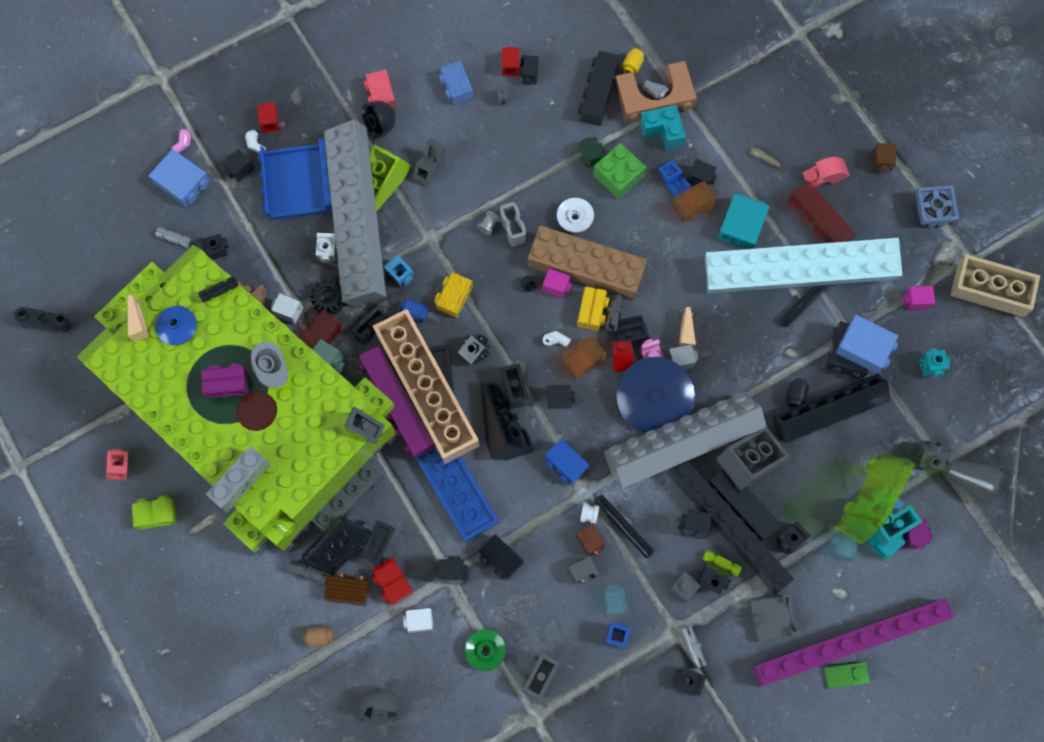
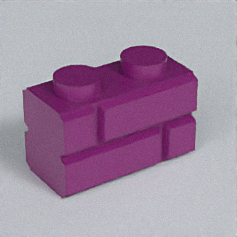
(225, 381)

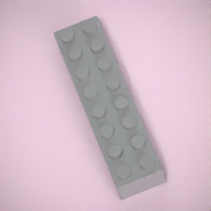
(684, 439)

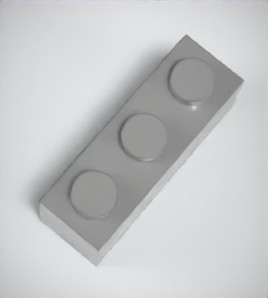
(238, 479)

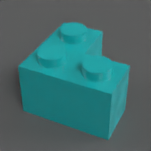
(664, 122)
(897, 525)

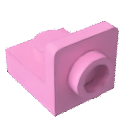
(651, 348)

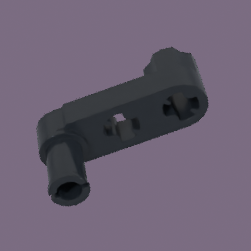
(33, 320)

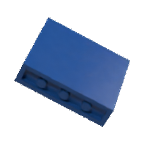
(295, 181)

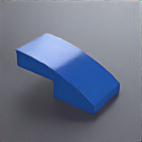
(673, 178)

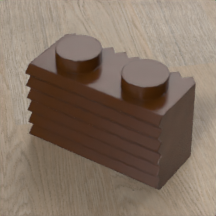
(347, 590)

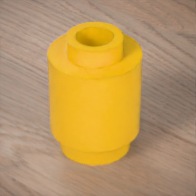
(633, 61)

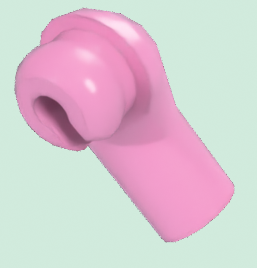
(184, 141)

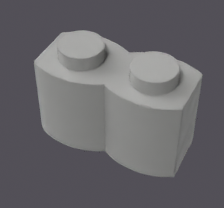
(513, 224)

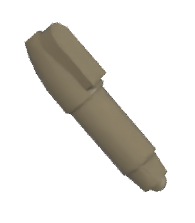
(759, 154)

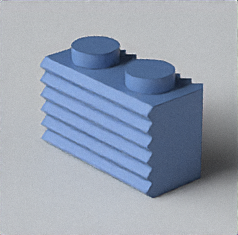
(456, 82)

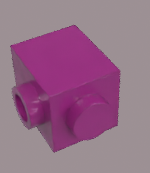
(918, 536)

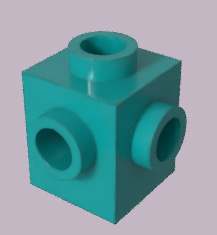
(934, 363)

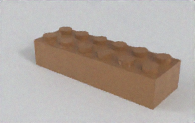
(587, 262)

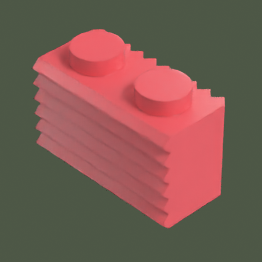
(379, 87)

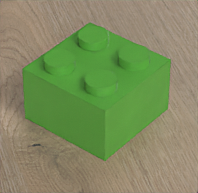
(619, 171)

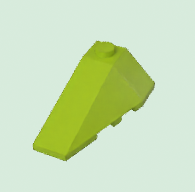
(387, 173)

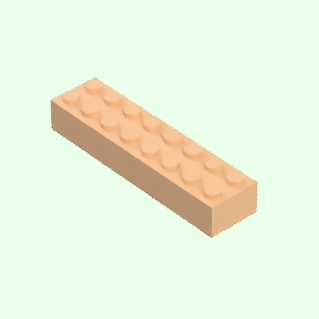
(426, 386)

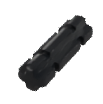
(218, 289)

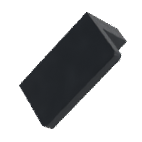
(377, 542)

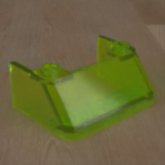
(876, 497)

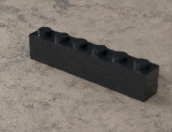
(831, 408)

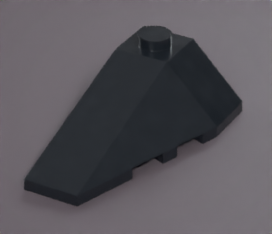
(502, 431)

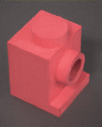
(114, 472)

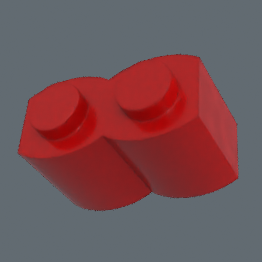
(392, 582)

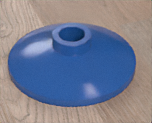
(182, 331)

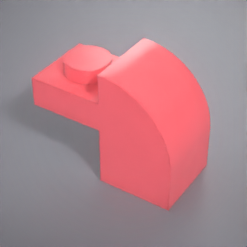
(827, 170)

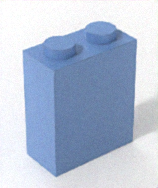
(179, 178)
(867, 344)

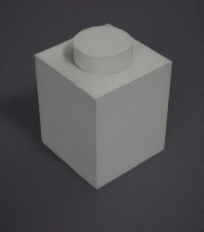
(684, 356)

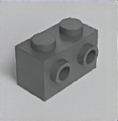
(541, 676)

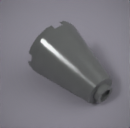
(975, 477)

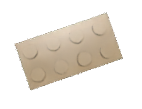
(995, 285)

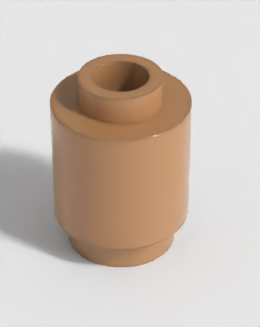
(318, 636)

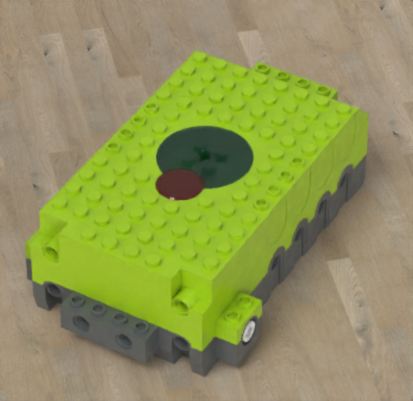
(296, 427)

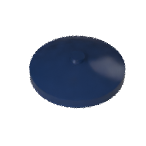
(654, 393)

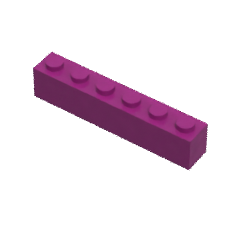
(403, 414)

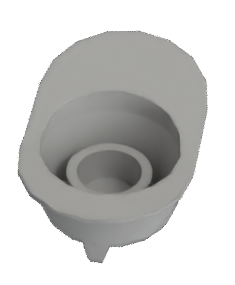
(269, 365)

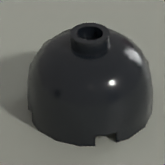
(378, 118)

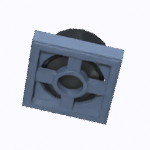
(935, 205)

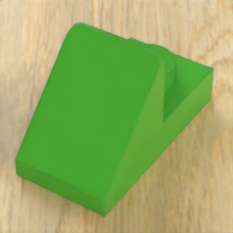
(846, 675)

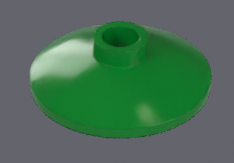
(477, 642)

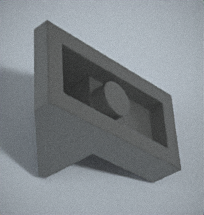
(364, 425)

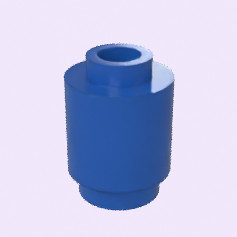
(417, 310)

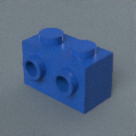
(566, 462)

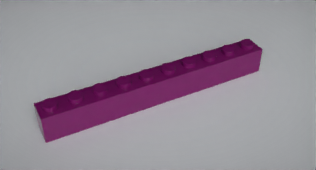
(852, 642)

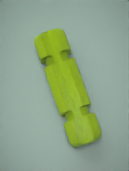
(734, 569)

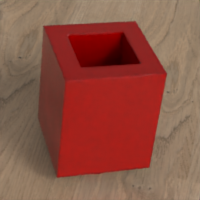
(510, 61)
(268, 117)
(622, 355)

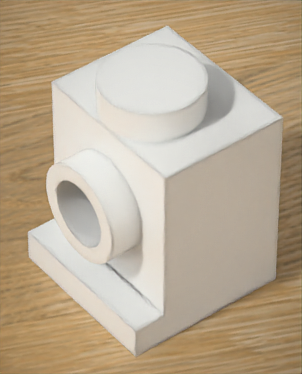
(329, 254)

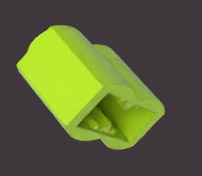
(154, 513)

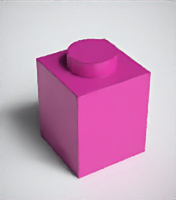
(556, 283)
(919, 298)

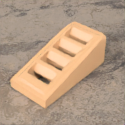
(136, 323)
(687, 330)

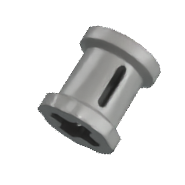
(489, 223)

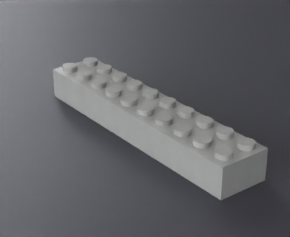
(354, 214)

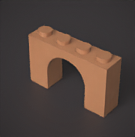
(634, 103)

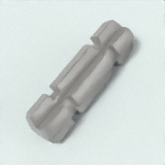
(173, 237)

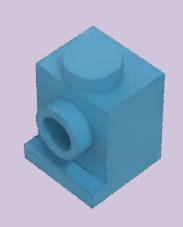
(398, 266)

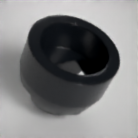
(528, 288)

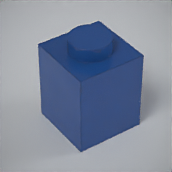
(617, 635)

